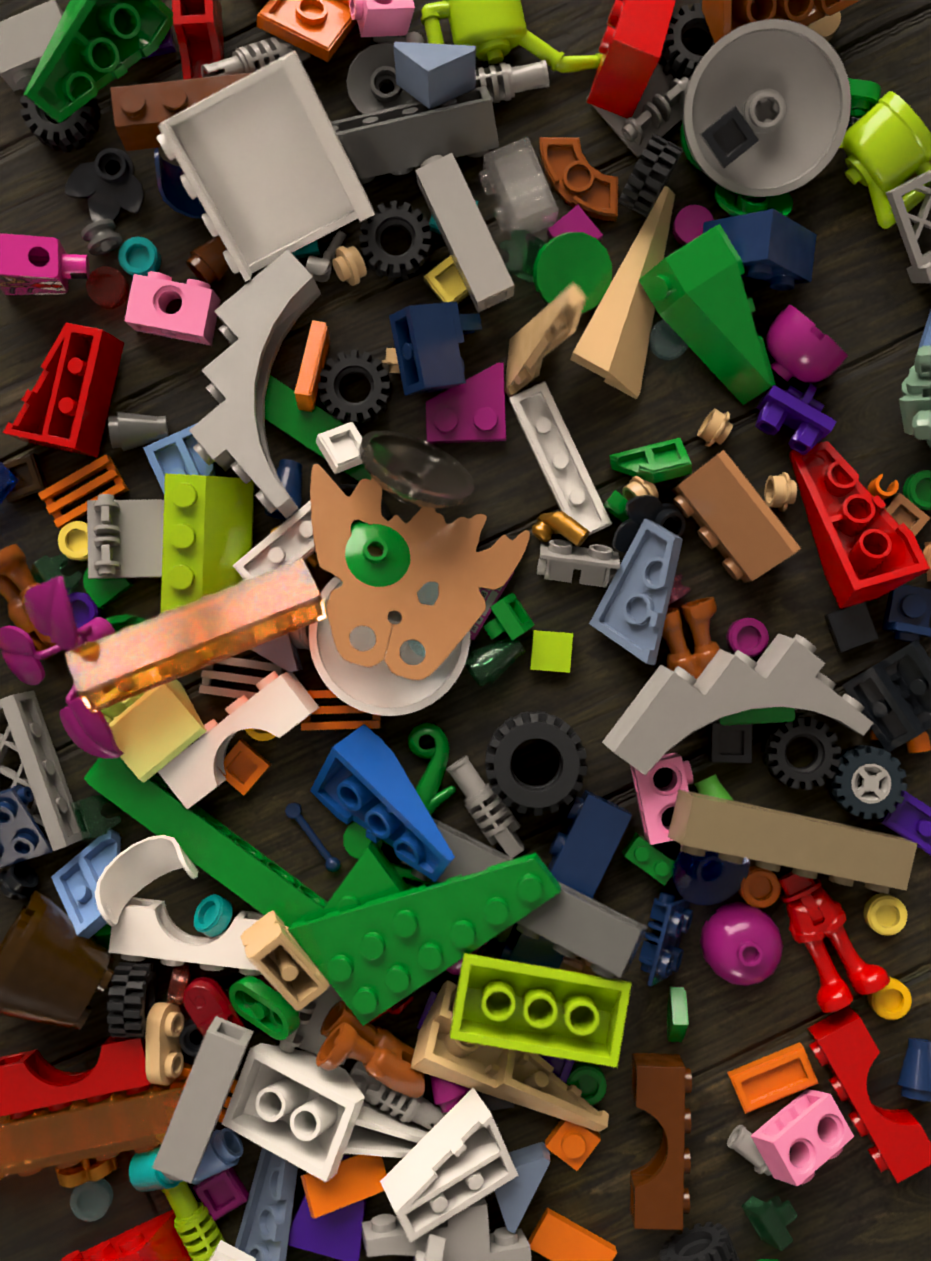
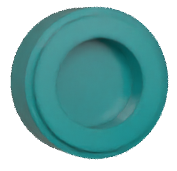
(139, 256)
(213, 915)

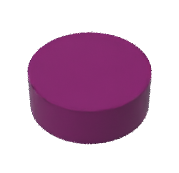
(690, 223)
(747, 636)

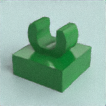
(509, 618)

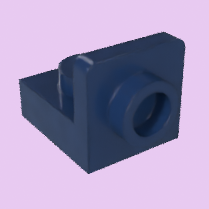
(908, 613)

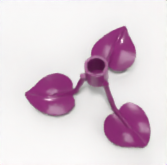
(53, 617)

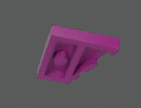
(469, 410)

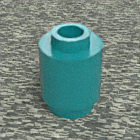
(146, 1178)

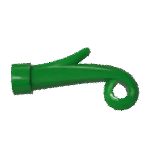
(434, 773)

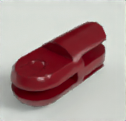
(206, 1000)

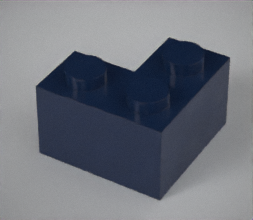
(771, 247)

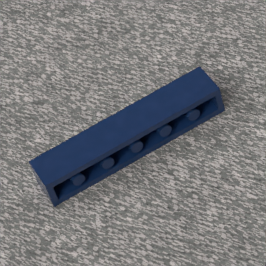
(577, 862)

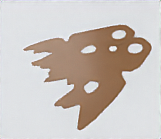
(437, 554)

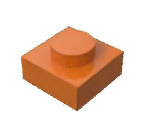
(572, 1143)

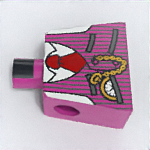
(38, 265)

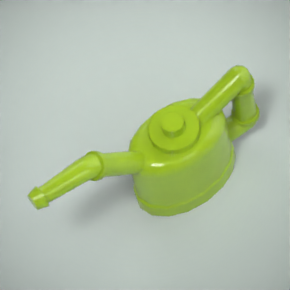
(495, 30)
(886, 151)

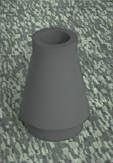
(136, 430)

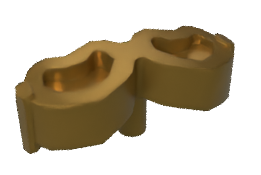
(77, 1176)

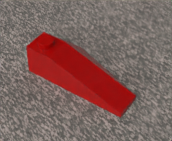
(854, 535)

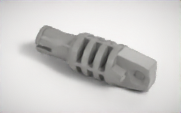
(253, 57)
(505, 81)
(487, 808)
(406, 1108)

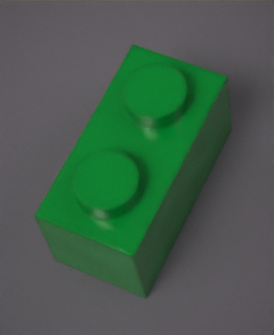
(649, 858)

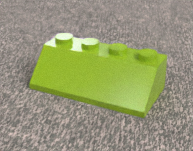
(203, 535)
(540, 1010)

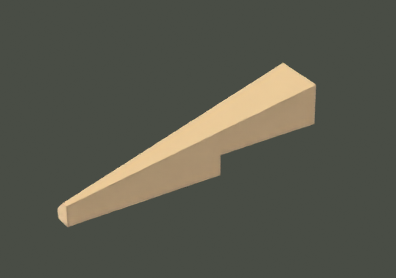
(621, 327)
(540, 337)
(497, 1071)

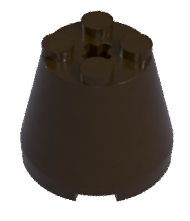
(48, 969)

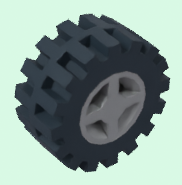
(878, 790)

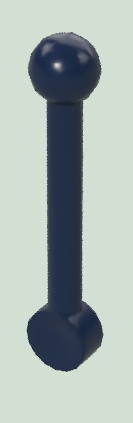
(293, 811)

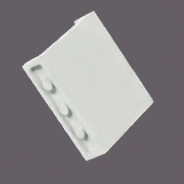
(265, 165)

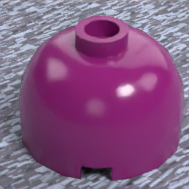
(801, 348)
(741, 944)

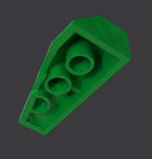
(707, 306)

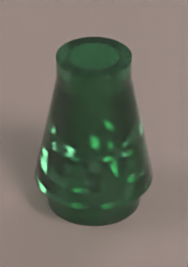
(492, 660)

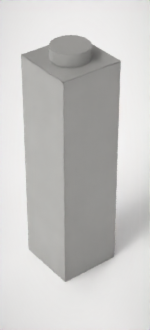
(464, 231)
(202, 1100)

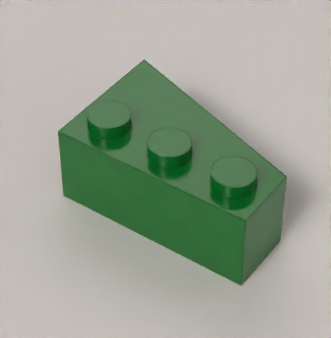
(367, 880)

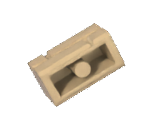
(283, 961)

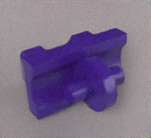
(797, 411)

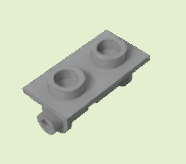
(564, 558)

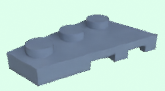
(640, 592)

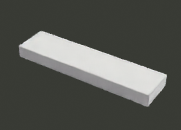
(559, 457)

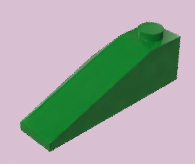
(92, 48)

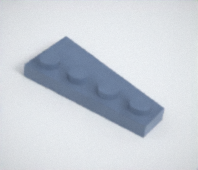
(268, 1209)

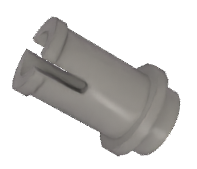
(741, 1142)

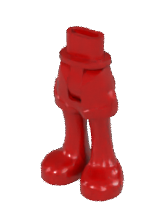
(818, 916)

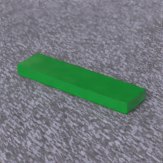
(302, 425)

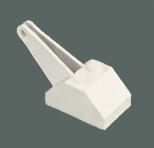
(311, 1113)

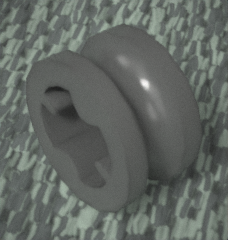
(101, 237)

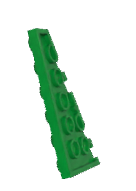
(409, 937)

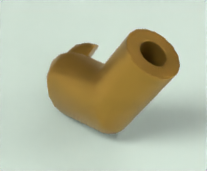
(562, 524)

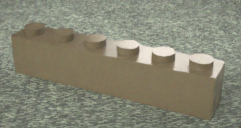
(792, 841)

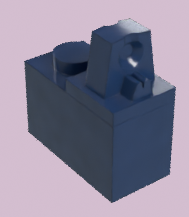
(428, 345)

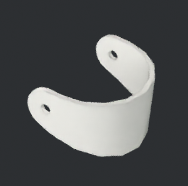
(136, 869)

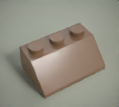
(734, 519)

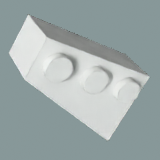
(449, 1168)

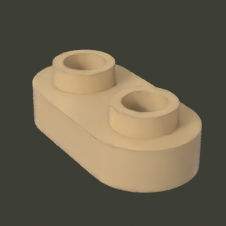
(162, 1046)

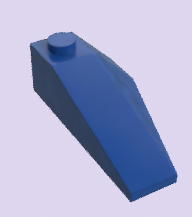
(369, 786)

